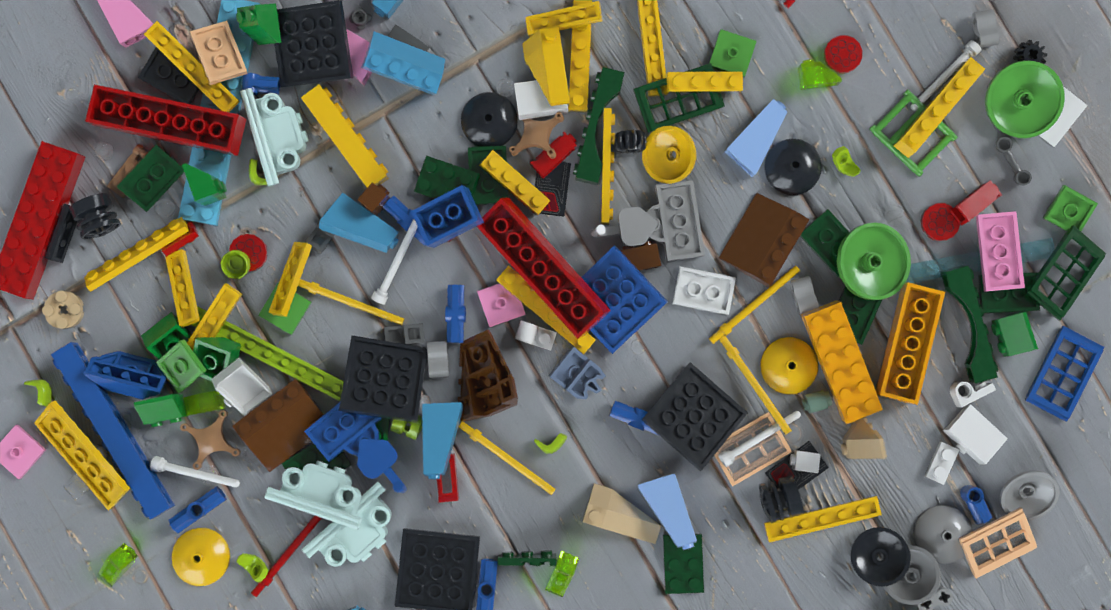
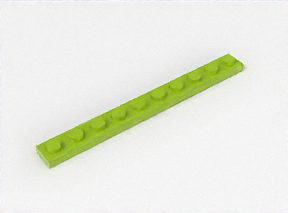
(280, 359)

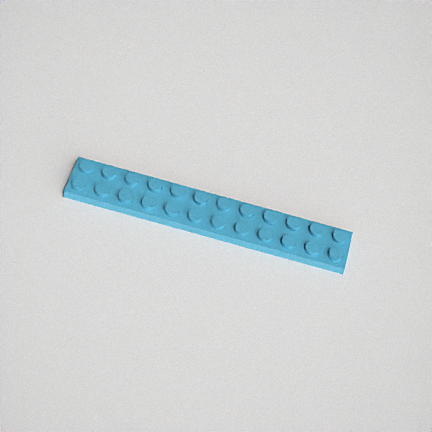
(209, 161)

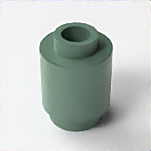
(816, 401)

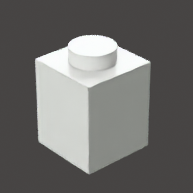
(805, 461)

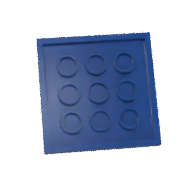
(626, 294)

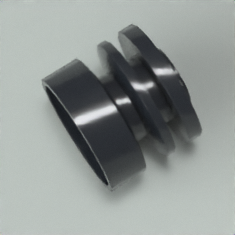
(94, 216)
(780, 499)

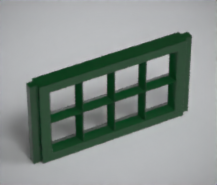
(645, 107)
(1046, 302)

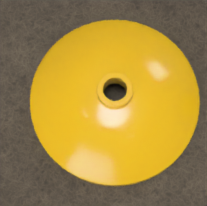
(658, 154)
(776, 370)
(213, 555)

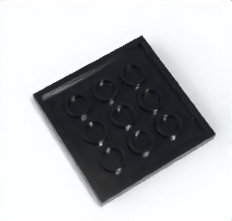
(313, 44)
(383, 379)
(695, 416)
(437, 570)

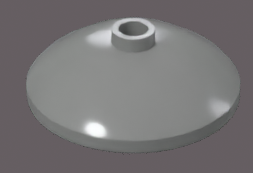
(1032, 491)
(933, 525)
(924, 586)

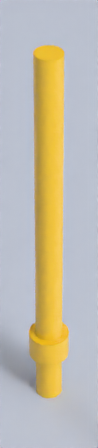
(315, 288)
(726, 328)
(733, 353)
(476, 435)

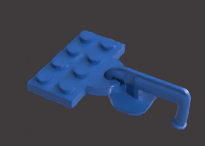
(348, 432)

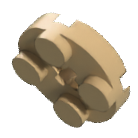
(74, 308)

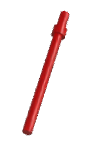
(286, 555)

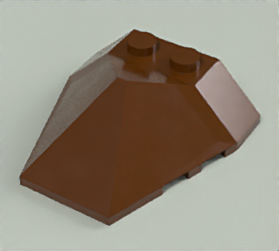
(485, 378)

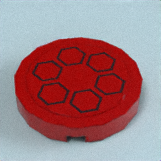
(843, 54)
(939, 222)
(253, 247)

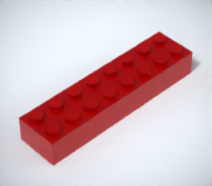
(166, 120)
(36, 217)
(543, 267)

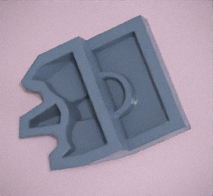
(577, 374)

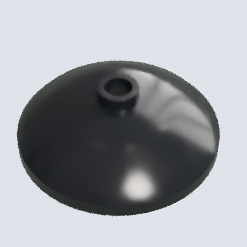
(493, 132)
(784, 176)
(895, 556)

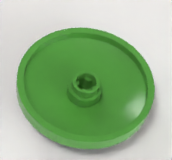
(1024, 99)
(873, 261)

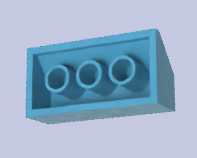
(404, 63)

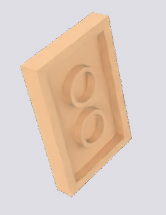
(218, 52)

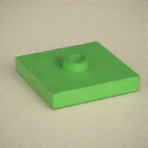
(732, 52)
(1070, 209)
(295, 314)
(181, 366)

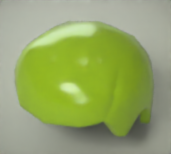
(235, 264)

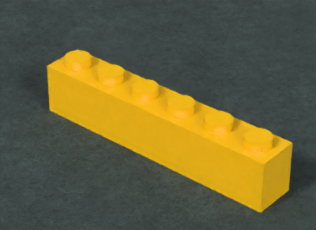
(939, 107)
(344, 137)

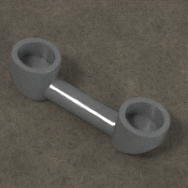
(1021, 177)

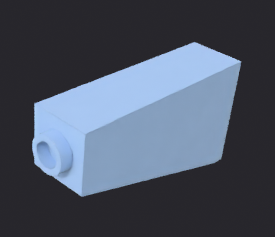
(754, 142)
(669, 507)

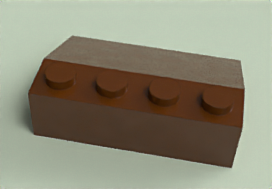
(763, 239)
(278, 425)

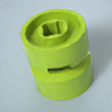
(410, 431)

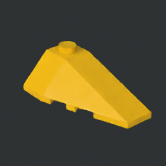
(545, 59)

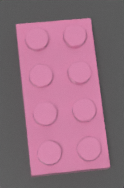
(1000, 251)

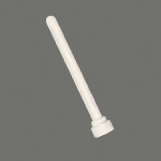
(971, 49)
(381, 294)
(728, 456)
(160, 464)

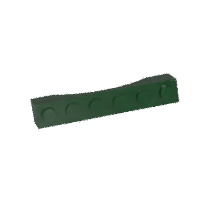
(608, 88)
(979, 361)

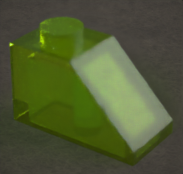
(816, 75)
(204, 403)
(117, 564)
(562, 574)

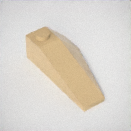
(863, 442)
(614, 513)

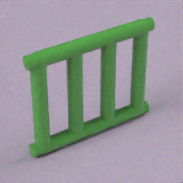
(889, 143)

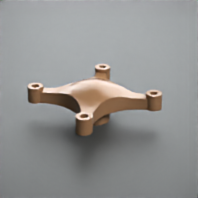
(537, 135)
(210, 439)

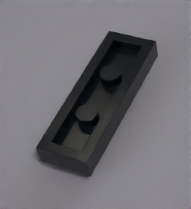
(61, 236)

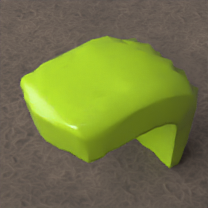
(844, 162)
(253, 173)
(44, 391)
(554, 446)
(253, 565)

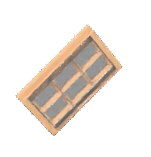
(756, 457)
(998, 542)

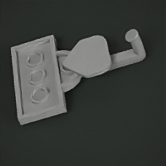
(670, 222)

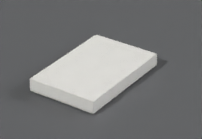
(704, 290)

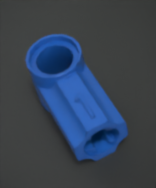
(261, 84)
(976, 505)

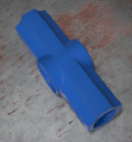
(402, 215)
(455, 313)
(630, 415)
(188, 516)
(488, 576)

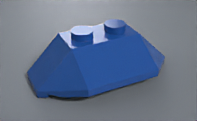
(126, 374)

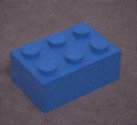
(447, 216)

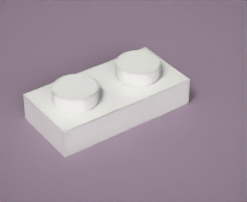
(941, 463)

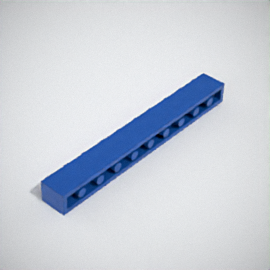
(113, 431)

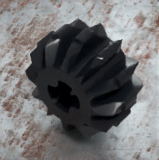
(1032, 49)
(630, 141)

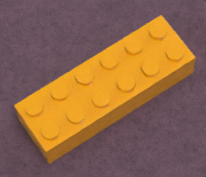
(910, 343)
(841, 361)

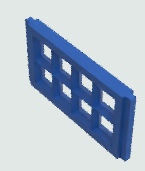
(1048, 405)

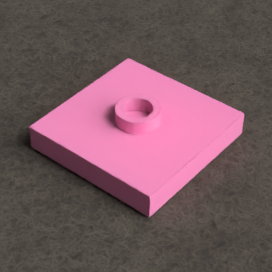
(500, 305)
(19, 451)

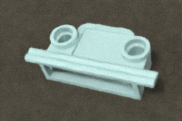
(275, 133)
(320, 493)
(343, 542)

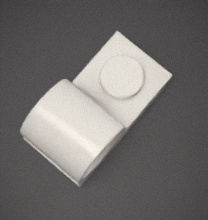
(535, 335)
(970, 395)

